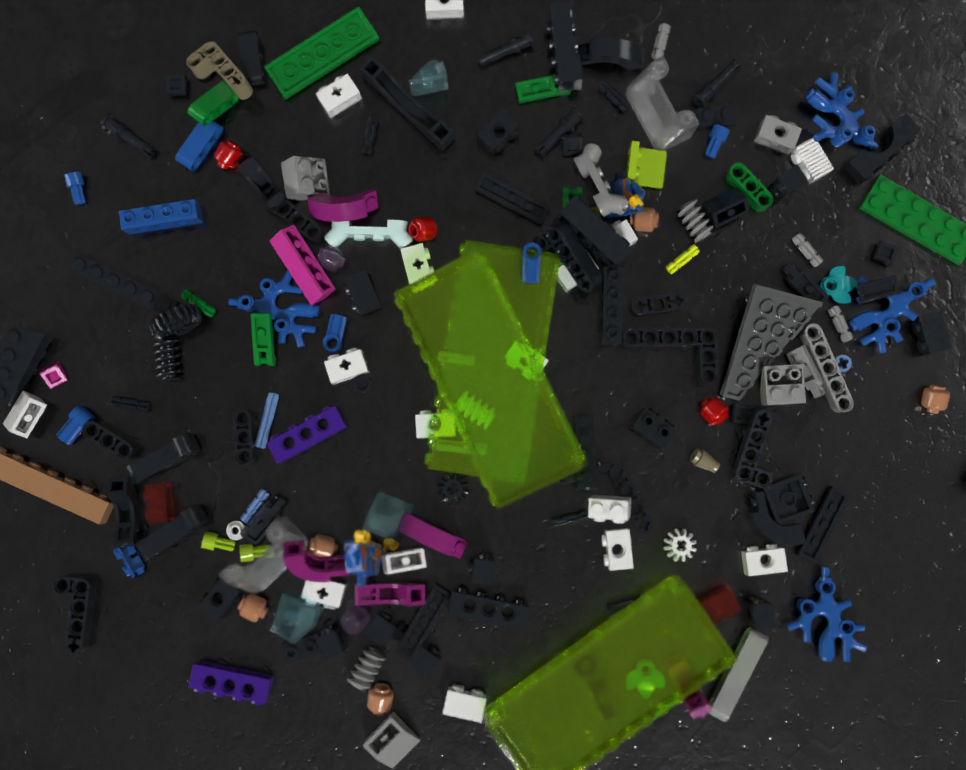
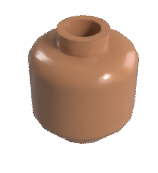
(645, 220)
(935, 398)
(323, 546)
(253, 607)
(380, 699)

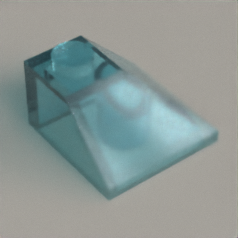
(429, 79)
(386, 516)
(295, 618)

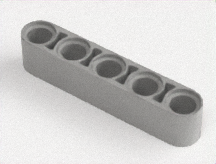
(834, 372)
(736, 677)

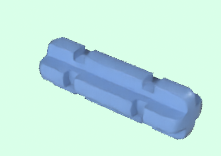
(254, 506)

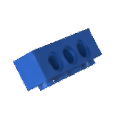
(161, 216)

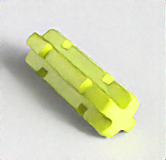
(682, 259)

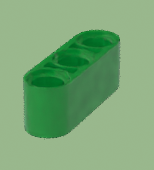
(213, 103)
(747, 177)

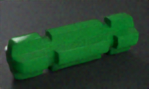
(201, 304)

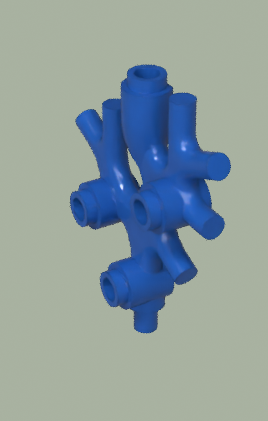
(848, 120)
(267, 305)
(897, 306)
(831, 610)

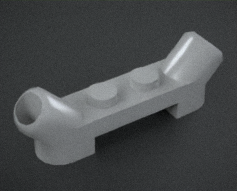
(605, 201)

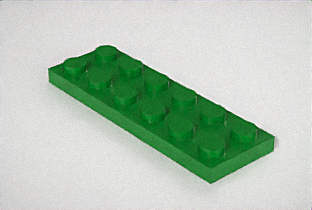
(322, 53)
(916, 219)

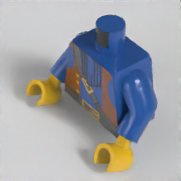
(629, 189)
(364, 556)

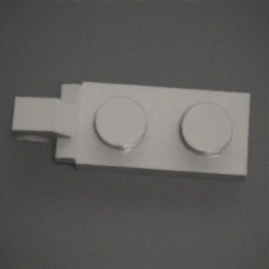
(812, 377)

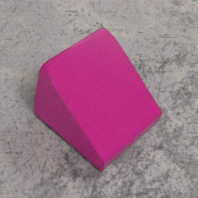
(53, 374)

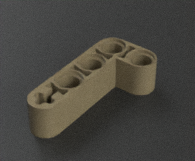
(212, 58)

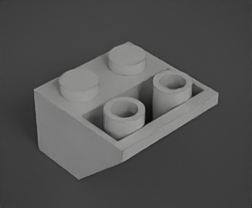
(304, 177)
(782, 385)
(391, 741)

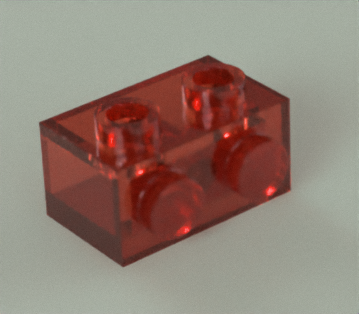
(159, 503)
(720, 604)

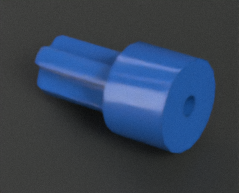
(718, 135)
(75, 182)

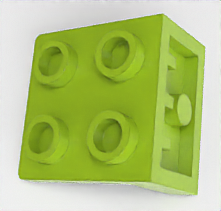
(646, 166)

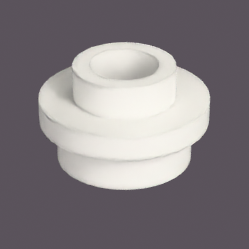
(229, 530)

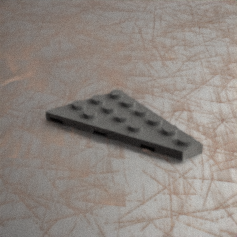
(766, 327)

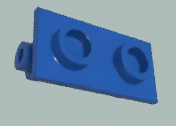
(131, 565)

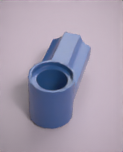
(531, 266)
(335, 332)
(74, 425)

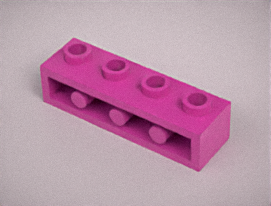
(302, 264)

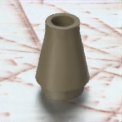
(703, 460)

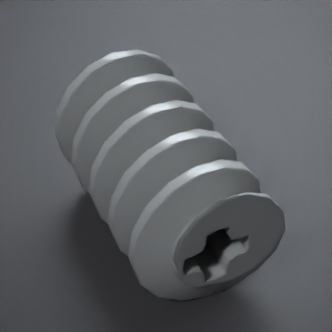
(695, 220)
(367, 669)

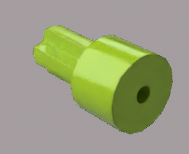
(212, 541)
(249, 552)

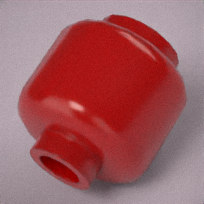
(227, 154)
(423, 228)
(714, 411)

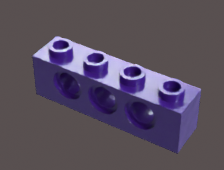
(335, 424)
(200, 683)

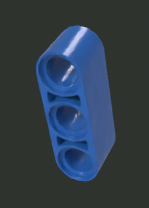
(198, 144)

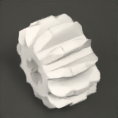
(677, 552)

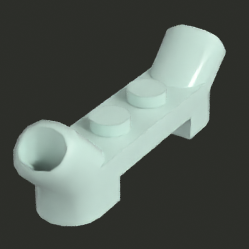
(395, 230)

